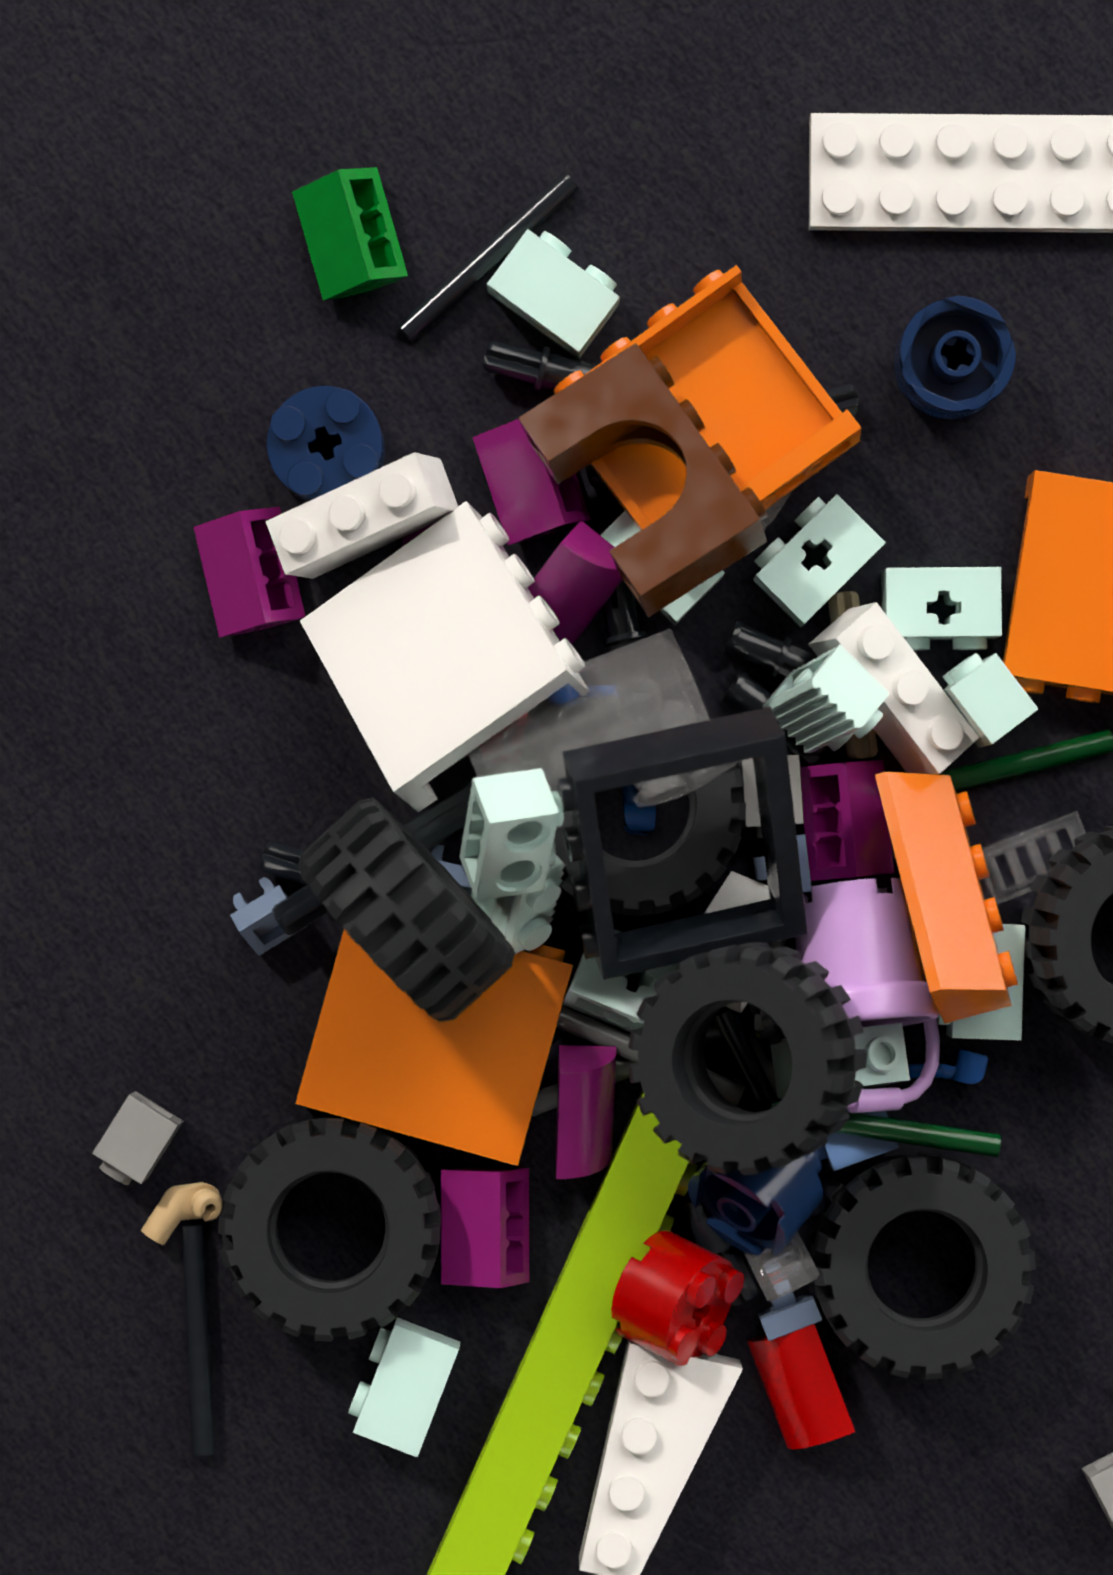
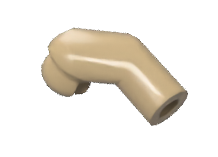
(179, 1204)

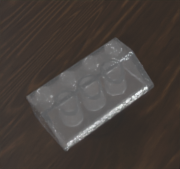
(630, 694)

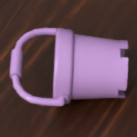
(874, 954)

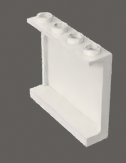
(441, 649)

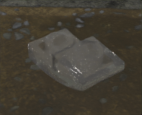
(675, 786)

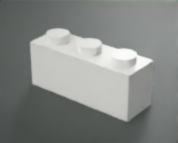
(362, 516)
(918, 716)

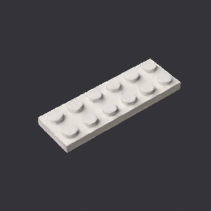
(961, 172)

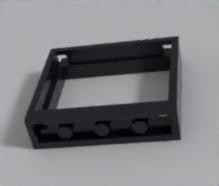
(662, 755)

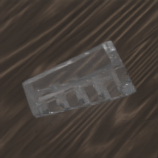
(995, 886)
(785, 1271)

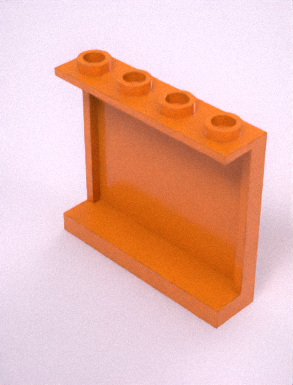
(745, 388)
(1064, 589)
(445, 1081)

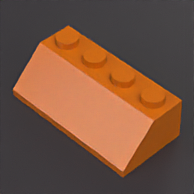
(946, 895)

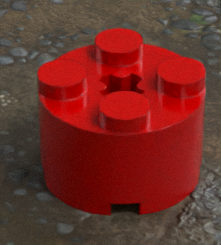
(676, 1298)

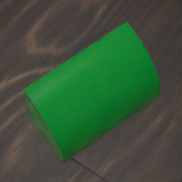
(349, 233)

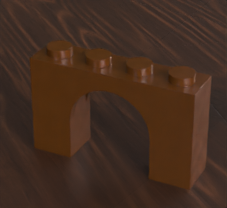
(632, 404)

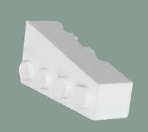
(649, 1451)

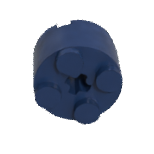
(985, 348)
(297, 430)
(759, 1208)

